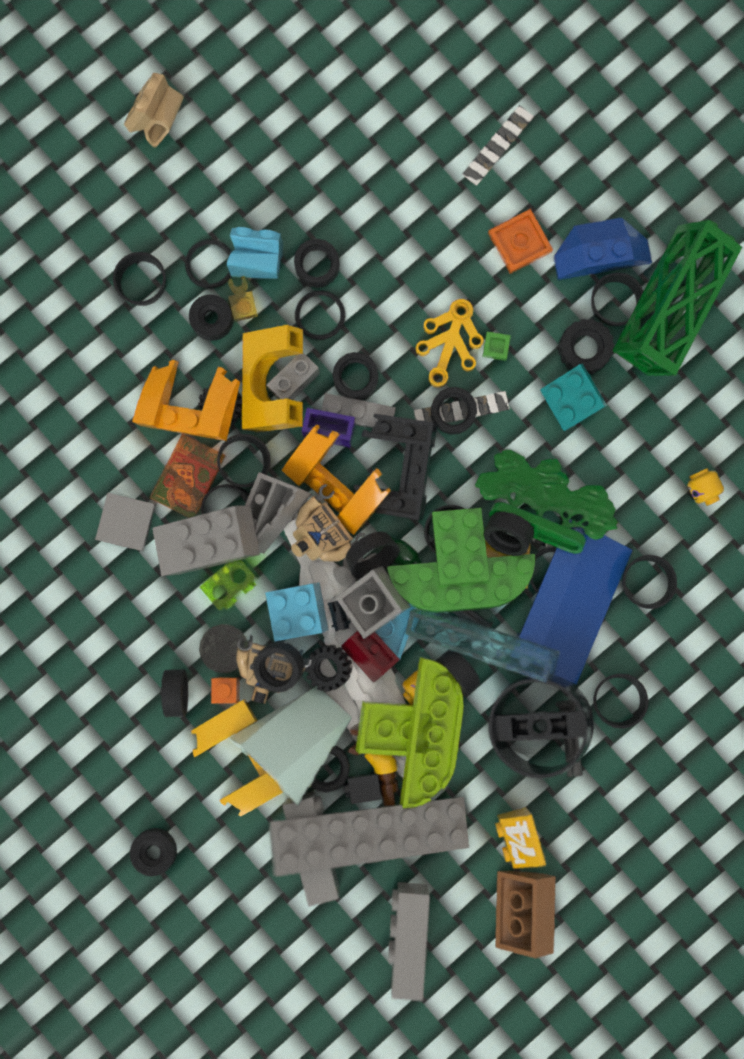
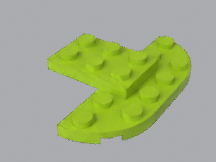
(422, 732)

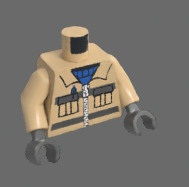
(320, 531)
(276, 665)

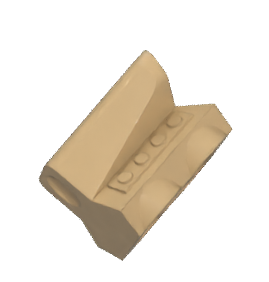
(154, 109)

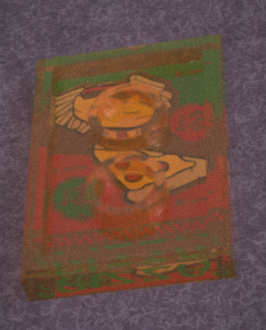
(187, 476)

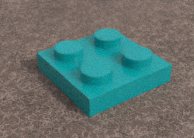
(573, 397)

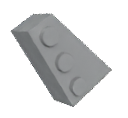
(273, 507)

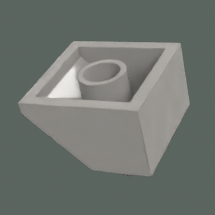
(372, 602)

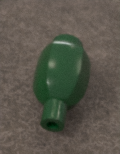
(407, 553)

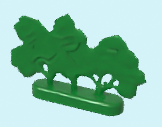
(545, 490)

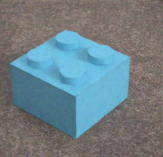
(296, 611)

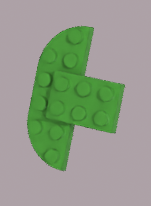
(463, 573)

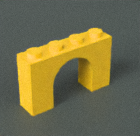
(260, 351)

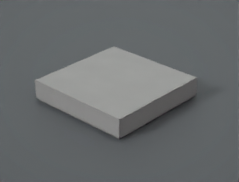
(125, 522)

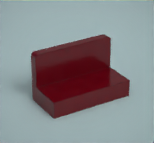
(370, 654)

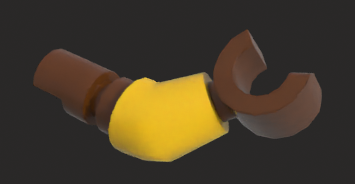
(386, 769)

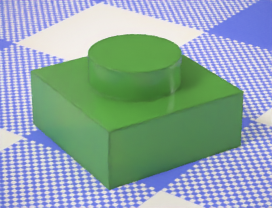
(496, 346)

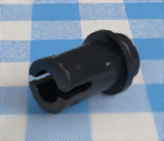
(338, 616)

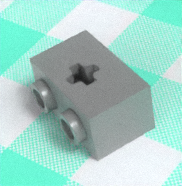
(293, 378)

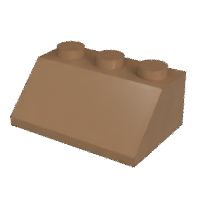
(525, 913)

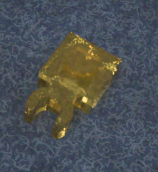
(242, 303)

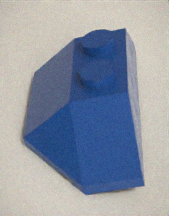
(601, 248)

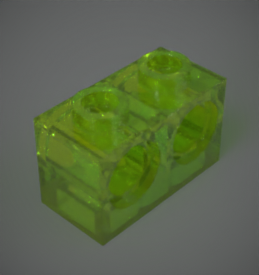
(225, 578)

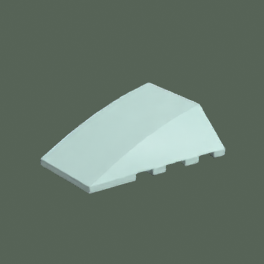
(295, 740)

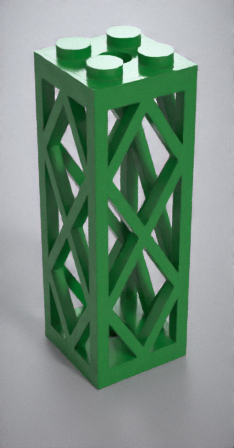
(700, 240)

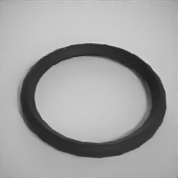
(188, 258)
(316, 293)

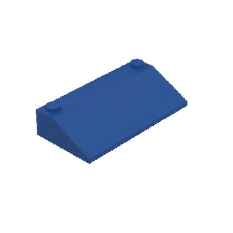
(575, 601)

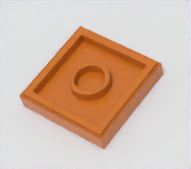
(520, 241)

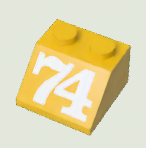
(520, 839)

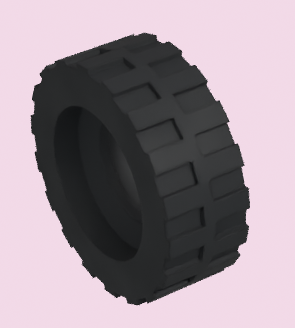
(598, 333)

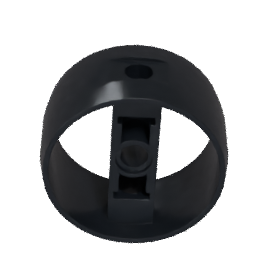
(523, 727)

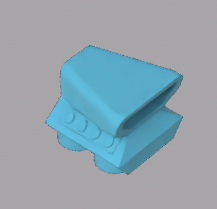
(255, 253)

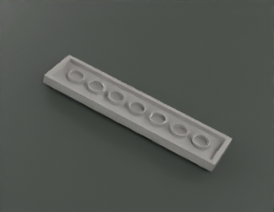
(367, 836)

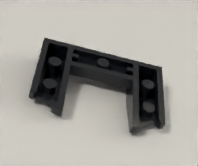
(419, 440)

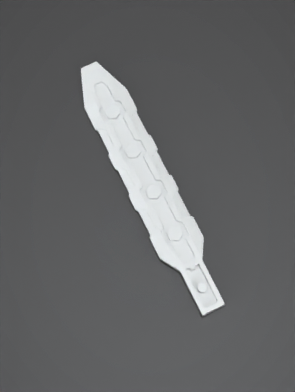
(359, 685)

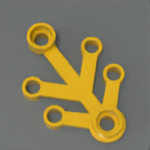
(451, 338)

